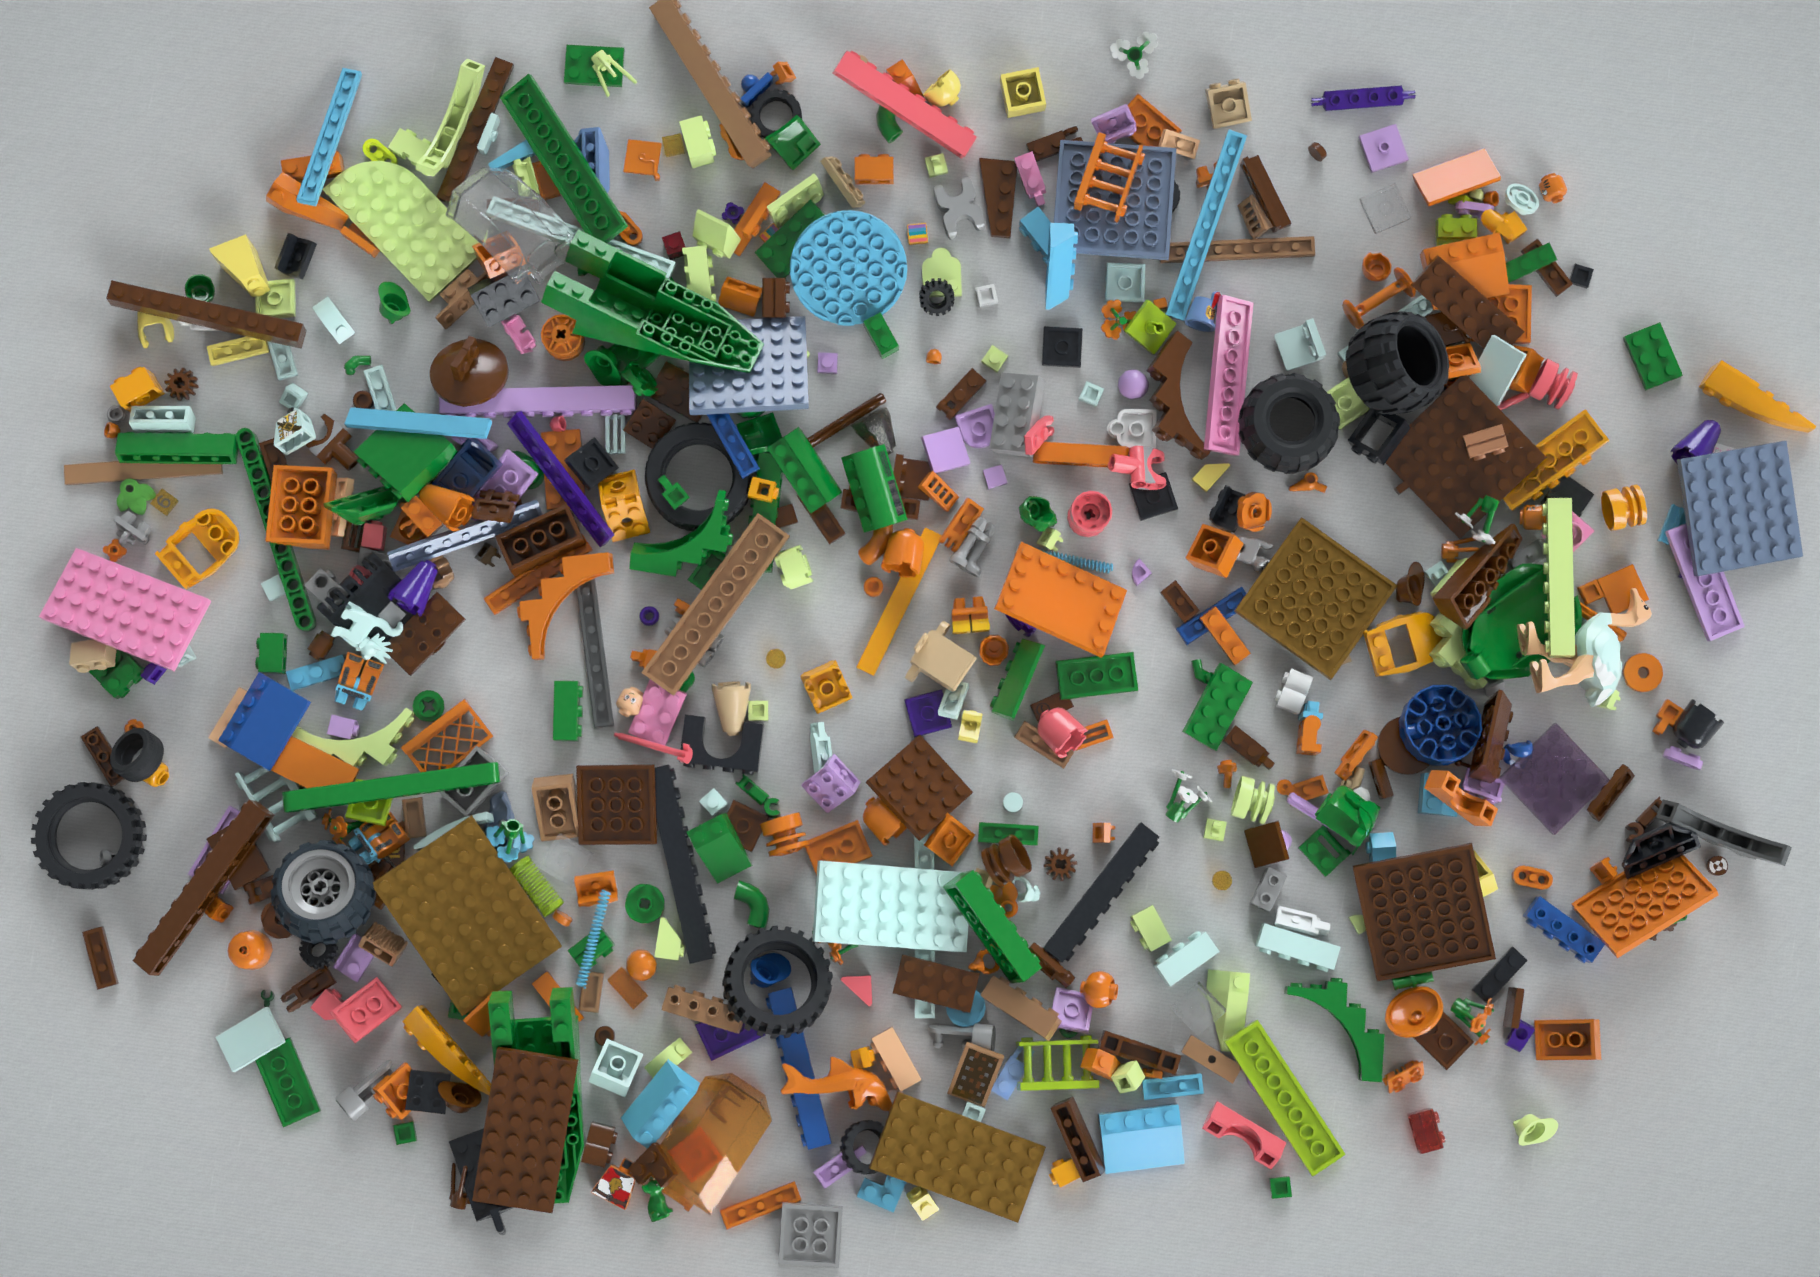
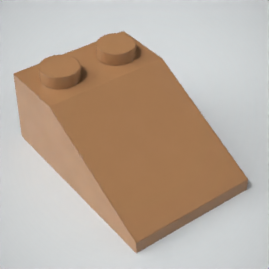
(556, 806)

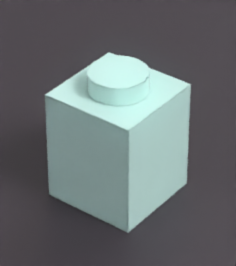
(713, 802)

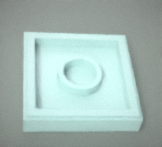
(1125, 282)

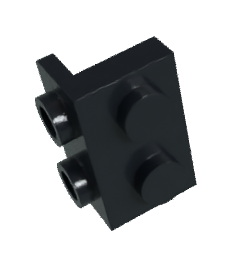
(295, 256)
(1225, 511)

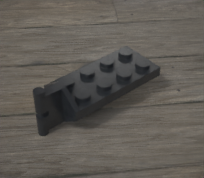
(466, 1153)

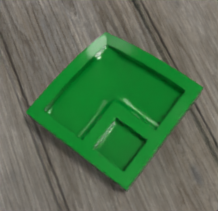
(793, 142)
(759, 433)

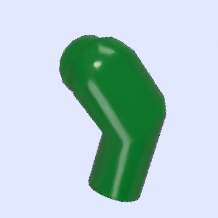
(354, 362)

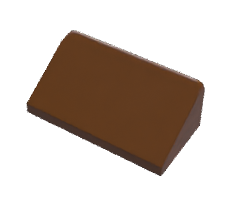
(1380, 779)

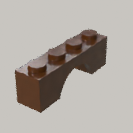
(1139, 1051)

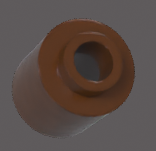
(321, 645)

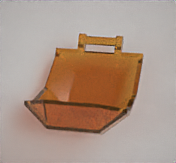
(714, 1139)

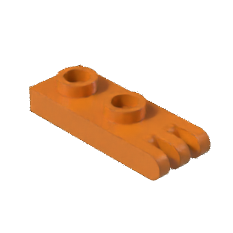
(961, 524)

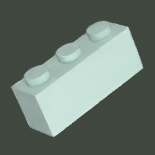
(162, 419)

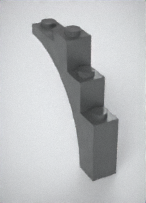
(1724, 835)

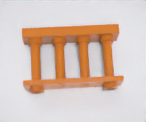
(1095, 164)

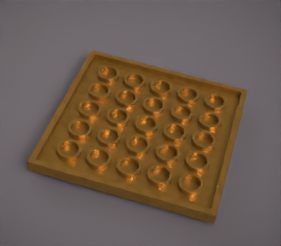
(1315, 598)

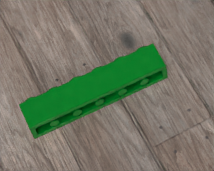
(177, 448)
(769, 471)

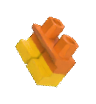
(978, 615)

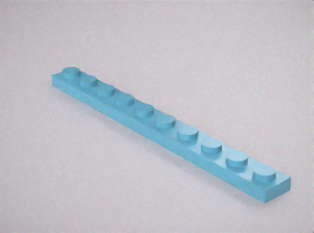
(1206, 225)

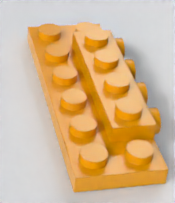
(1564, 451)

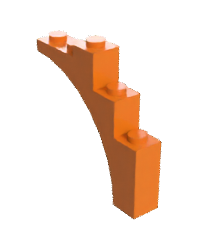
(555, 590)

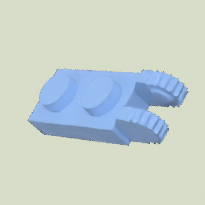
(1009, 1075)

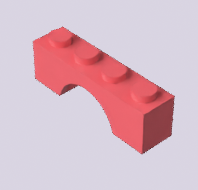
(1264, 1145)

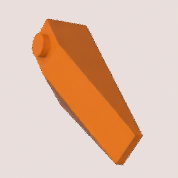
(284, 195)

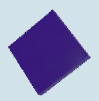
(924, 713)

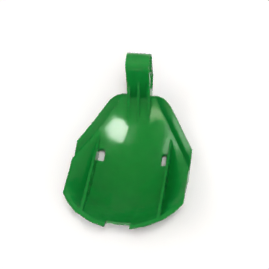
(1493, 637)

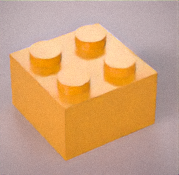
(137, 388)

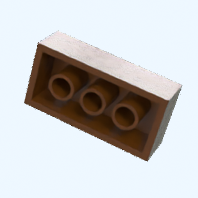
(540, 540)

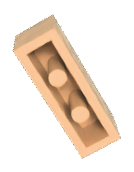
(895, 1059)

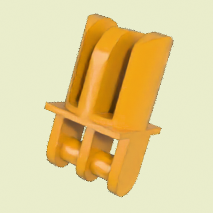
(1496, 223)

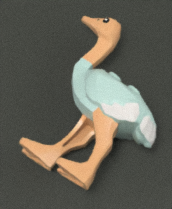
(1596, 653)

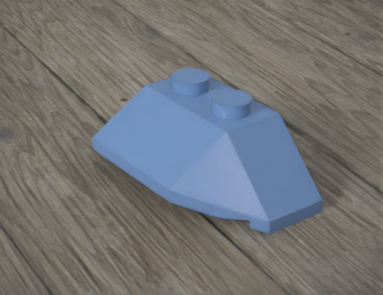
(595, 150)

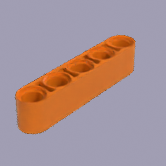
(1077, 454)

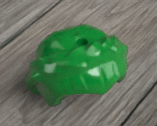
(1037, 513)

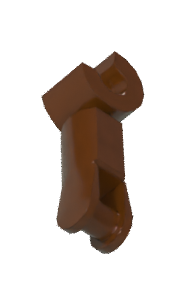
(1643, 820)

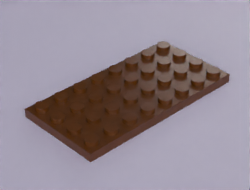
(525, 1129)

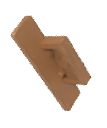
(458, 298)

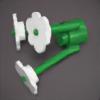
(1489, 506)
(1176, 810)

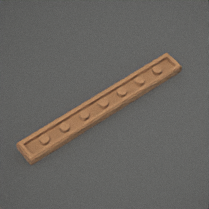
(1248, 249)
(116, 472)

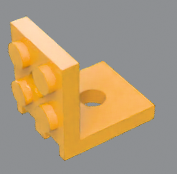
(620, 500)

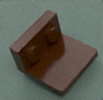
(909, 475)

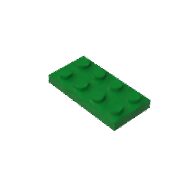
(778, 248)
(1217, 706)

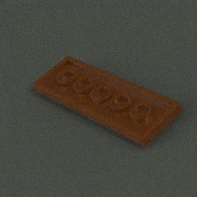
(1464, 304)

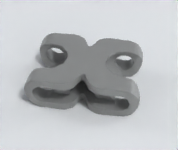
(959, 208)

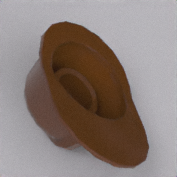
(1411, 585)
(459, 1096)

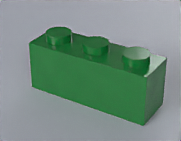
(567, 711)

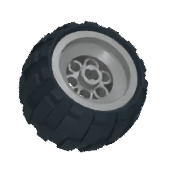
(308, 870)

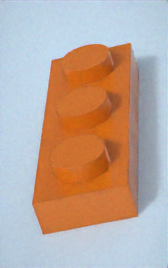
(1224, 635)

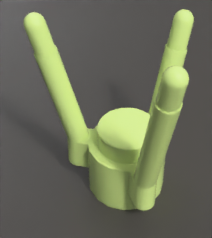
(603, 62)

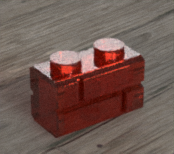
(1426, 1131)

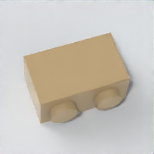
(91, 655)

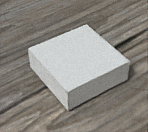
(986, 295)

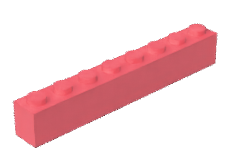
(904, 104)

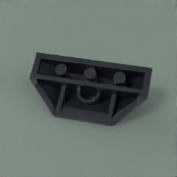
(1658, 848)

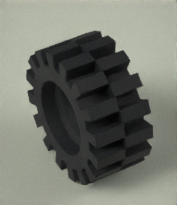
(932, 286)
(315, 962)

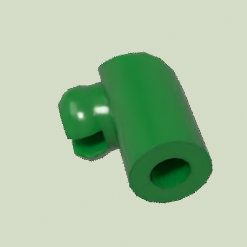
(1199, 673)

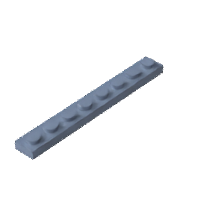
(454, 540)

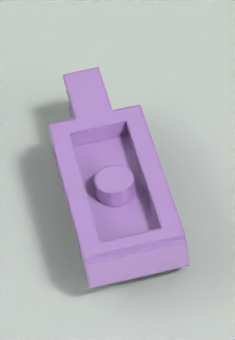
(835, 1168)

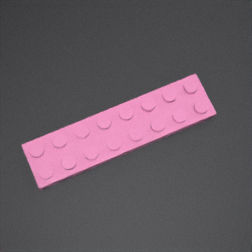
(1228, 374)

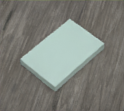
(1498, 368)
(250, 1039)

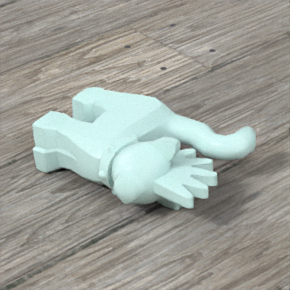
(360, 628)

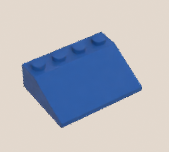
(264, 721)

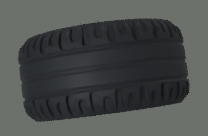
(145, 763)

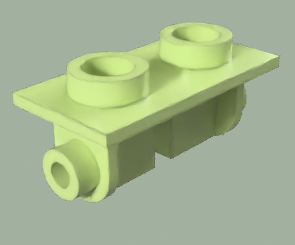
(525, 171)

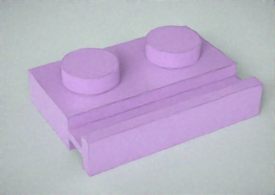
(353, 959)

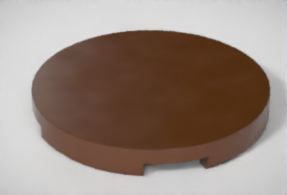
(1394, 753)

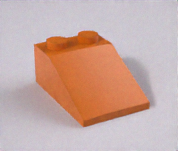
(1568, 1039)

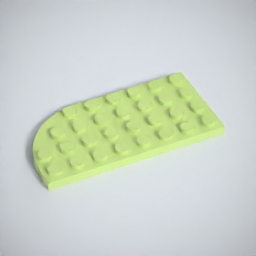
(404, 223)

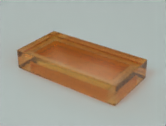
(627, 987)

